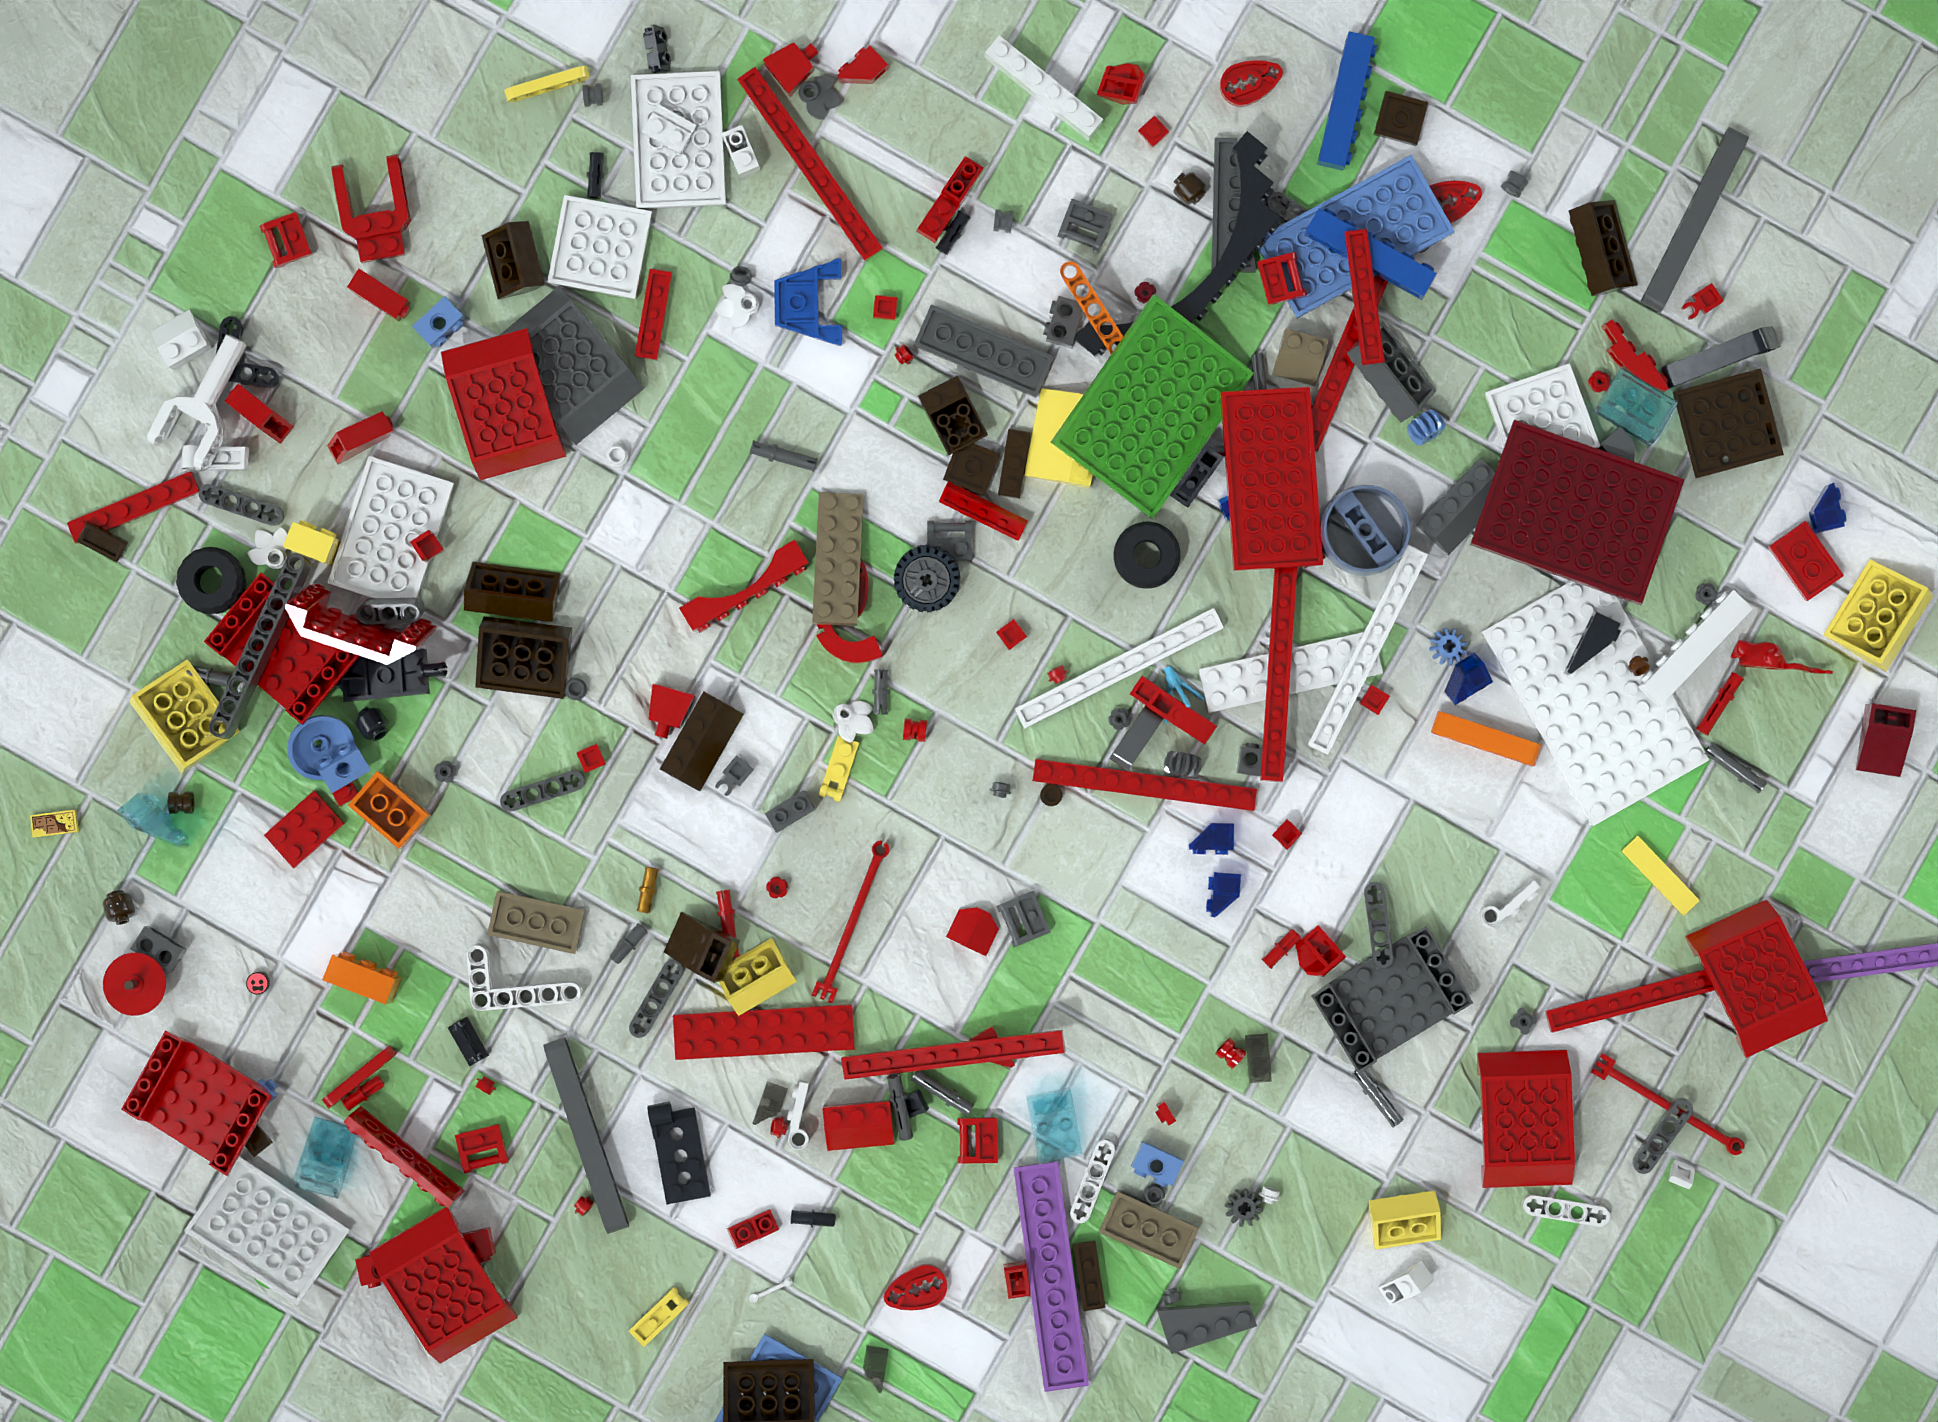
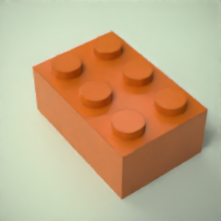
(389, 810)
(362, 977)

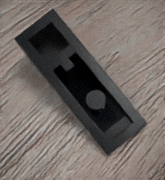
(1199, 472)
(1597, 636)

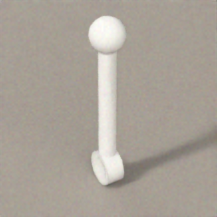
(754, 1297)

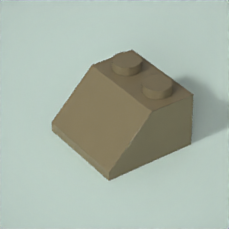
(1300, 357)

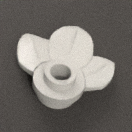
(733, 305)
(267, 546)
(856, 722)

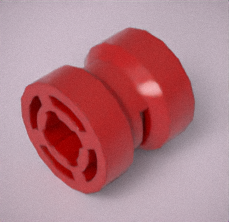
(914, 730)
(1231, 1053)

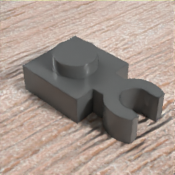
(736, 773)

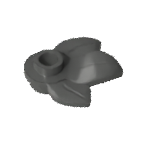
(823, 96)

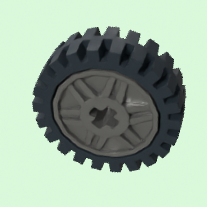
(910, 583)

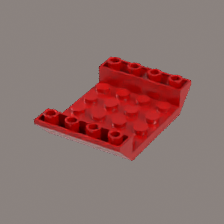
(501, 404)
(343, 631)
(299, 668)
(1758, 977)
(198, 1100)
(1526, 1118)
(441, 1286)

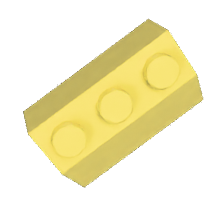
(756, 977)
(1405, 1219)

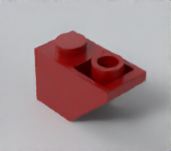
(864, 69)

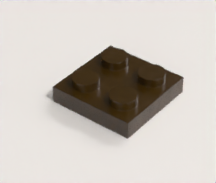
(1401, 118)
(972, 468)

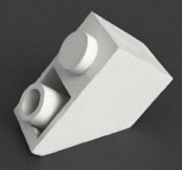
(741, 151)
(1406, 1284)

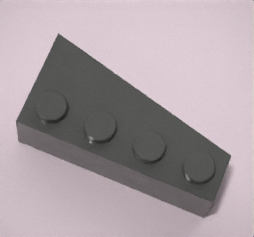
(1203, 1323)

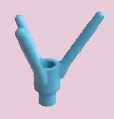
(1175, 683)

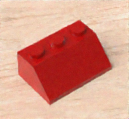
(858, 1125)

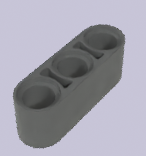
(381, 615)
(1136, 738)

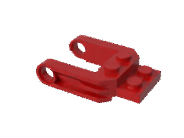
(378, 232)

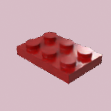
(1805, 561)
(304, 829)

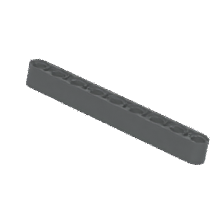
(1694, 219)
(250, 651)
(586, 1135)

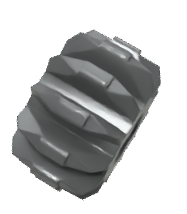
(1182, 765)
(1238, 1201)

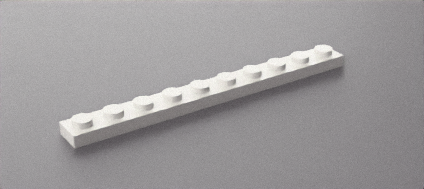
(1367, 650)
(1118, 668)

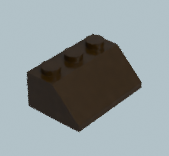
(513, 259)

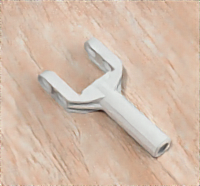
(202, 405)

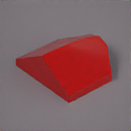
(1122, 83)
(973, 929)
(1318, 953)

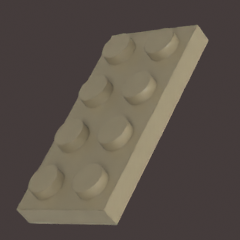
(536, 922)
(1148, 1229)

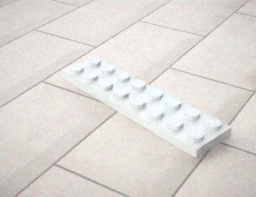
(1311, 668)

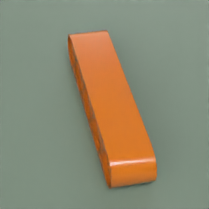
(1089, 299)
(1486, 738)

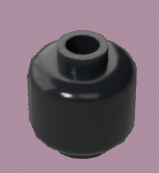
(372, 723)

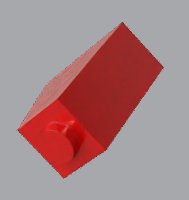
(379, 295)
(259, 413)
(360, 437)

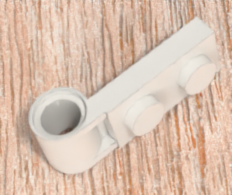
(226, 459)
(1512, 906)
(795, 1114)

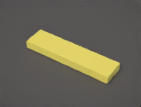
(1660, 875)

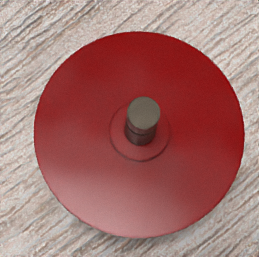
(134, 984)

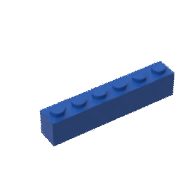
(1345, 101)
(1386, 262)

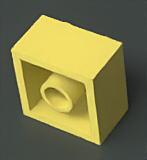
(316, 545)

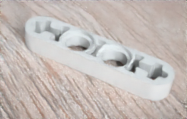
(1095, 1182)
(1565, 1212)

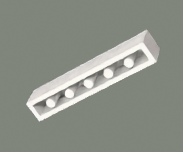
(1043, 88)
(1695, 647)

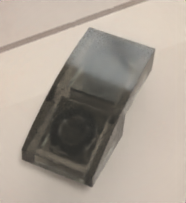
(1258, 1058)

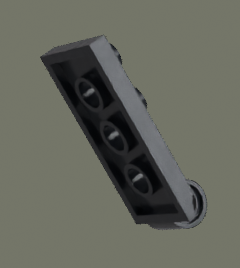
(662, 1120)

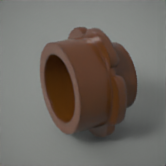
(1638, 665)

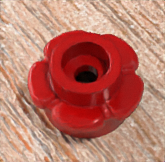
(904, 354)
(1593, 381)
(1057, 674)
(781, 892)
(485, 1085)
(778, 1127)
(583, 1205)

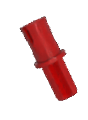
(1281, 948)
(362, 1093)

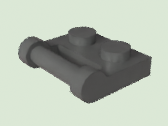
(1088, 218)
(957, 547)
(1031, 917)

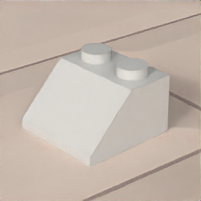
(180, 340)

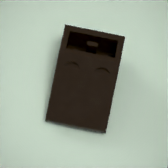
(952, 415)
(701, 948)

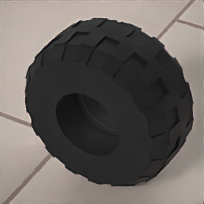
(1160, 537)
(190, 574)

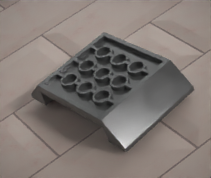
(576, 366)
(1382, 1008)

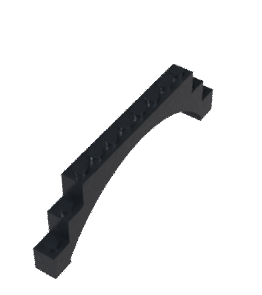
(1251, 227)

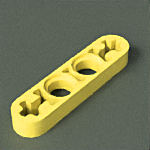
(547, 84)

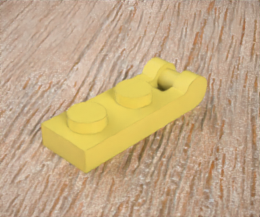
(839, 768)
(658, 1317)

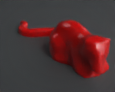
(1767, 656)

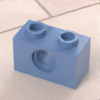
(442, 310)
(338, 778)
(1146, 1154)

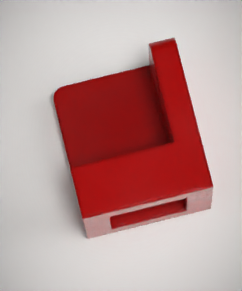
(427, 546)

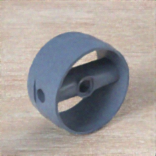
(1376, 543)

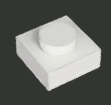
(1682, 1174)

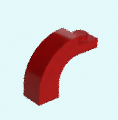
(851, 652)

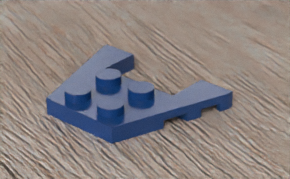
(798, 302)

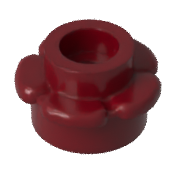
(1144, 286)

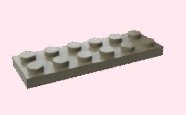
(838, 559)

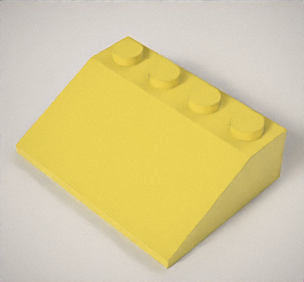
(1044, 458)
(1878, 615)
(179, 715)

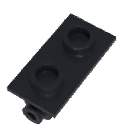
(656, 39)
(468, 1041)

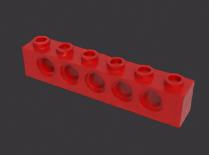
(480, 1238)

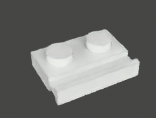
(669, 129)

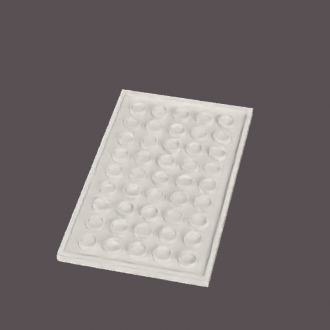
(1596, 720)

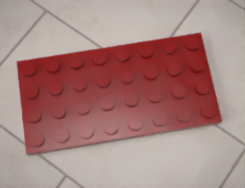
(1271, 478)

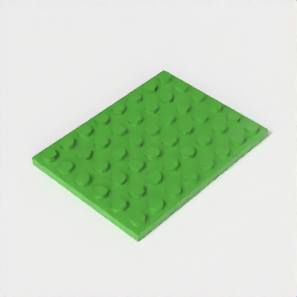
(1151, 407)

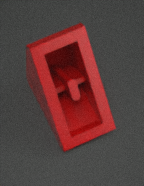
(1016, 1279)

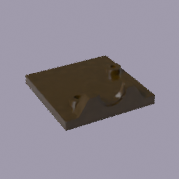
(1725, 425)

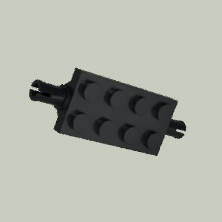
(401, 678)

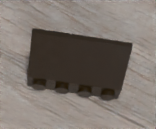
(523, 657)
(769, 1391)

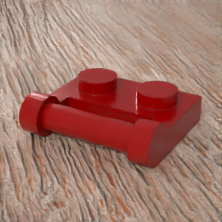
(292, 236)
(1274, 280)
(985, 1140)
(478, 1141)

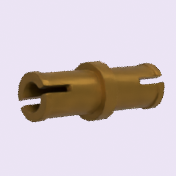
(647, 889)

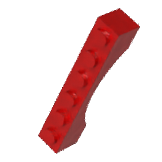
(704, 610)

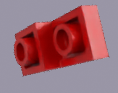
(752, 1229)

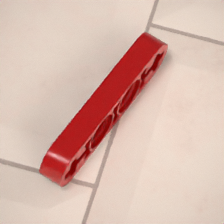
(359, 1077)

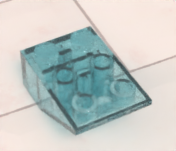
(145, 815)
(1054, 1125)
(325, 1158)

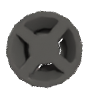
(592, 95)
(1514, 184)
(1003, 221)

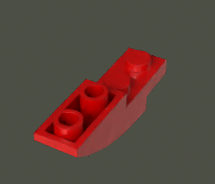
(950, 199)
(1624, 356)
(1173, 710)

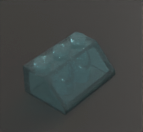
(1635, 407)

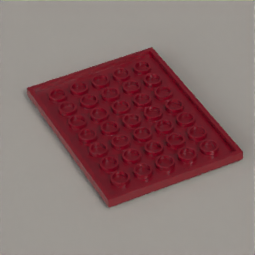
(1577, 512)

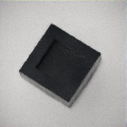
(916, 1103)

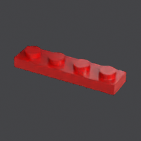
(653, 314)
(983, 511)

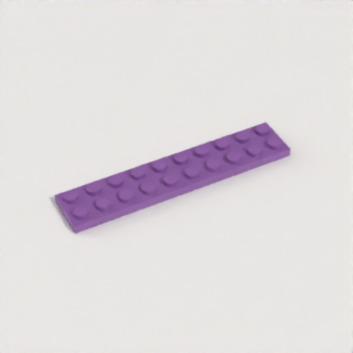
(1051, 1276)

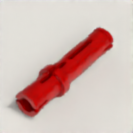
(1721, 701)
(726, 914)

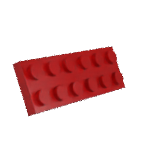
(406, 1158)

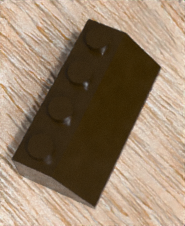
(1602, 247)
(511, 591)
(701, 741)

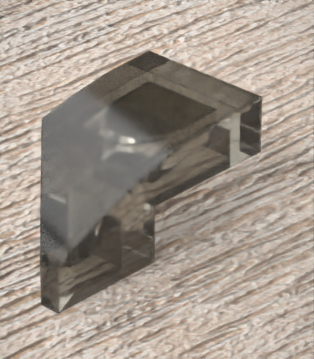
(770, 1102)
(875, 1365)

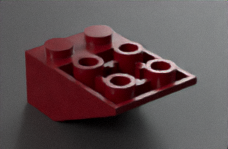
(1885, 739)

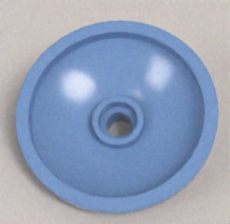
(301, 747)

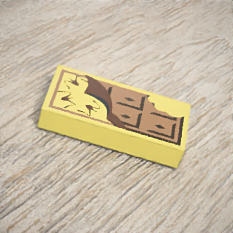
(54, 823)

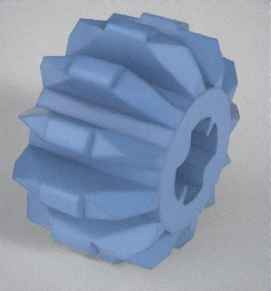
(1426, 427)
(1442, 640)

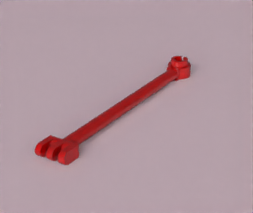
(848, 931)
(1608, 1069)

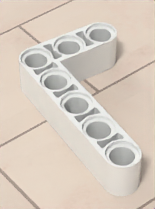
(514, 992)

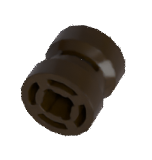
(183, 802)

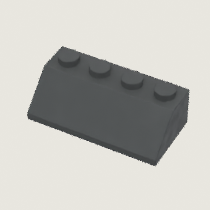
(1398, 379)
(1459, 508)

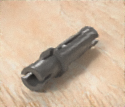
(782, 455)
(1743, 773)
(1371, 1089)
(897, 1097)
(964, 1106)

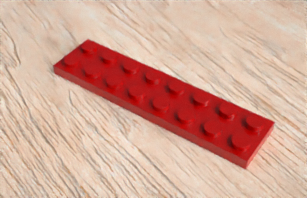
(763, 1032)

